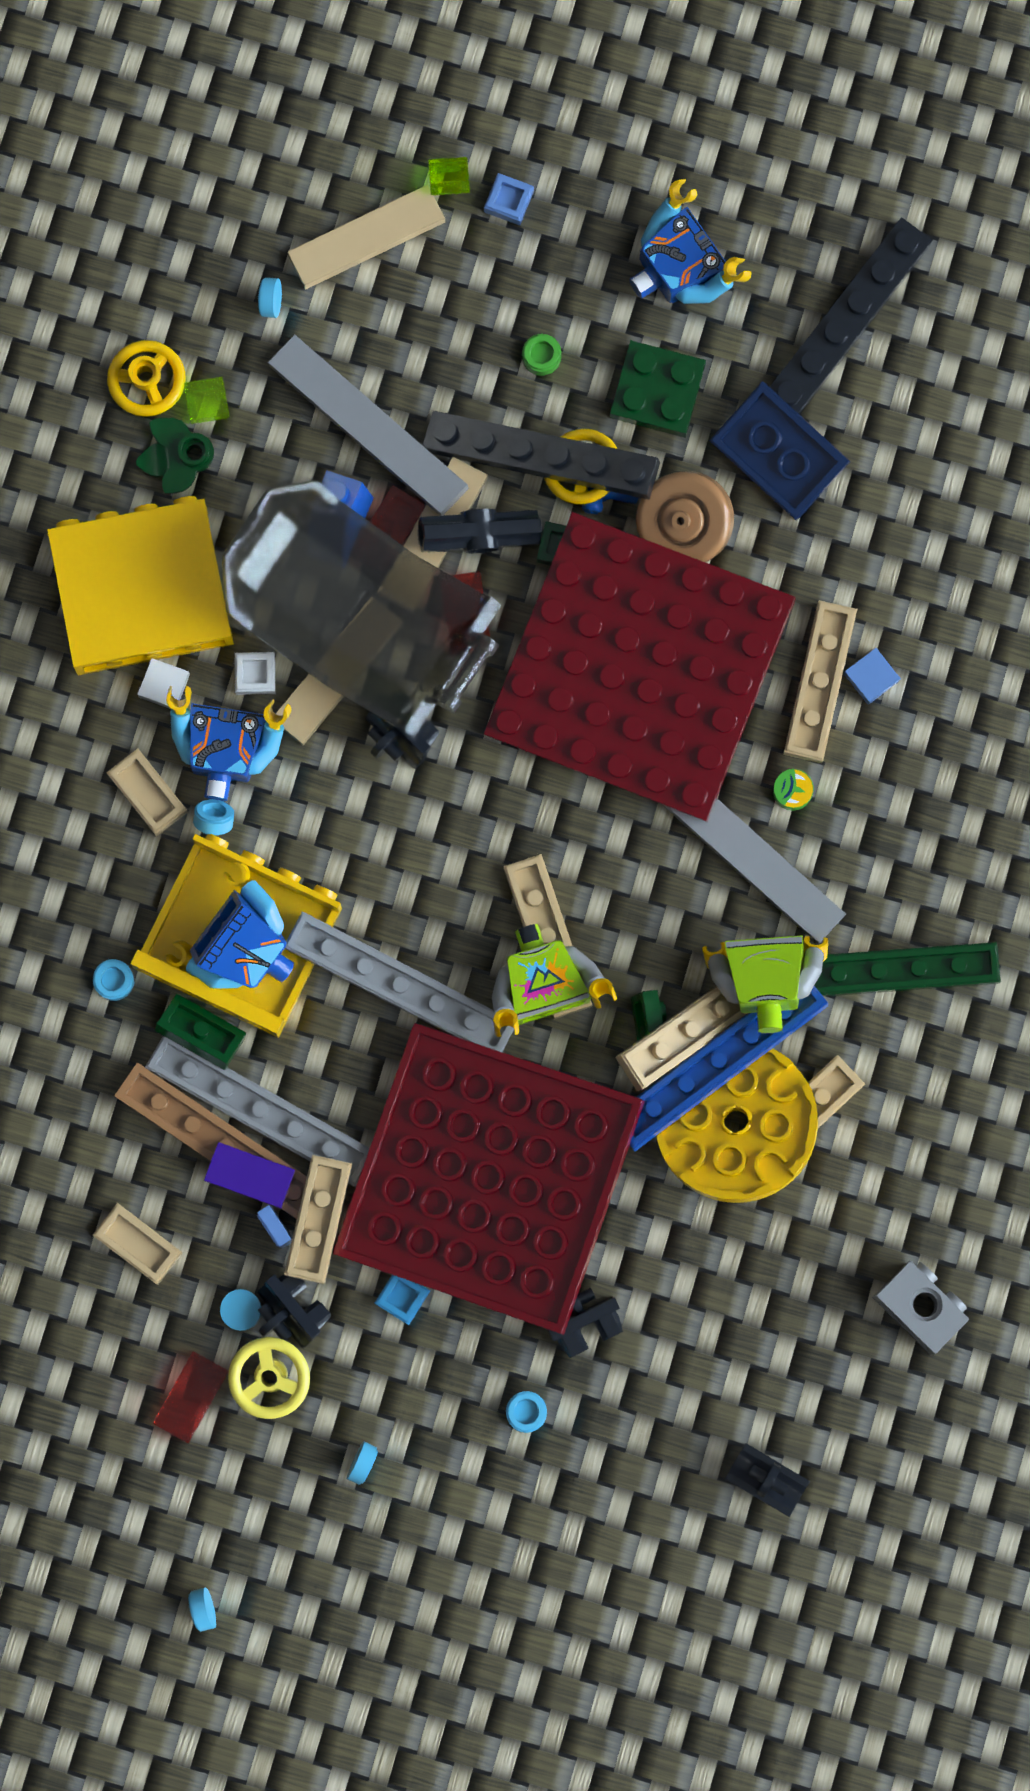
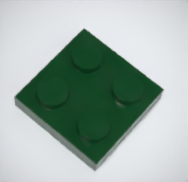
(657, 389)

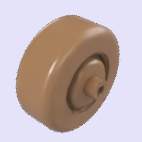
(687, 515)

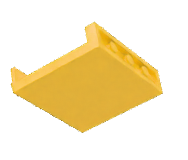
(139, 585)
(195, 902)

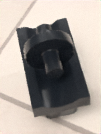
(399, 744)
(602, 1314)
(286, 1315)
(767, 1480)

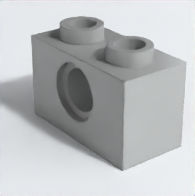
(898, 1297)

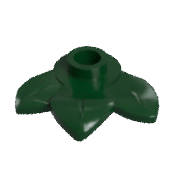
(170, 454)

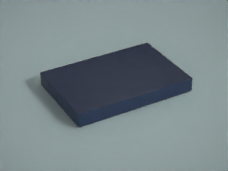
(779, 451)

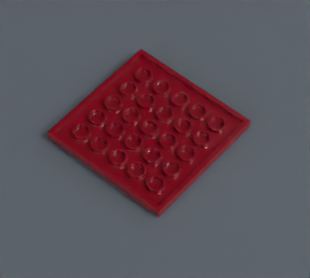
(639, 666)
(489, 1178)

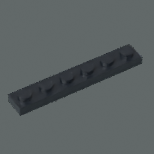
(851, 315)
(541, 455)

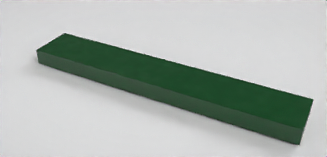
(909, 969)

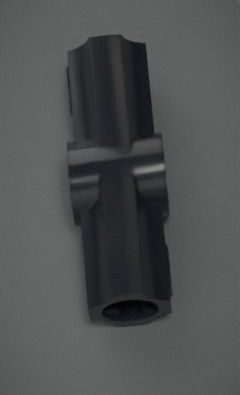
(479, 531)

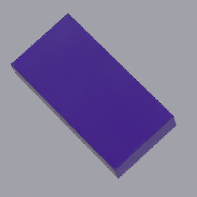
(249, 1175)

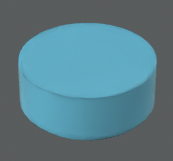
(270, 297)
(213, 817)
(113, 980)
(240, 1310)
(526, 1411)
(362, 1463)
(202, 1609)

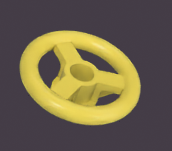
(264, 1348)

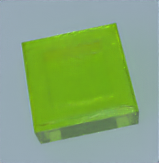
(449, 176)
(206, 400)

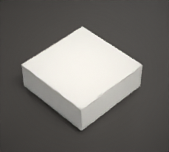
(255, 673)
(159, 679)

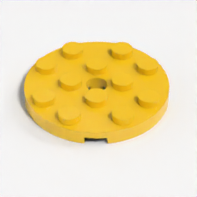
(760, 1156)

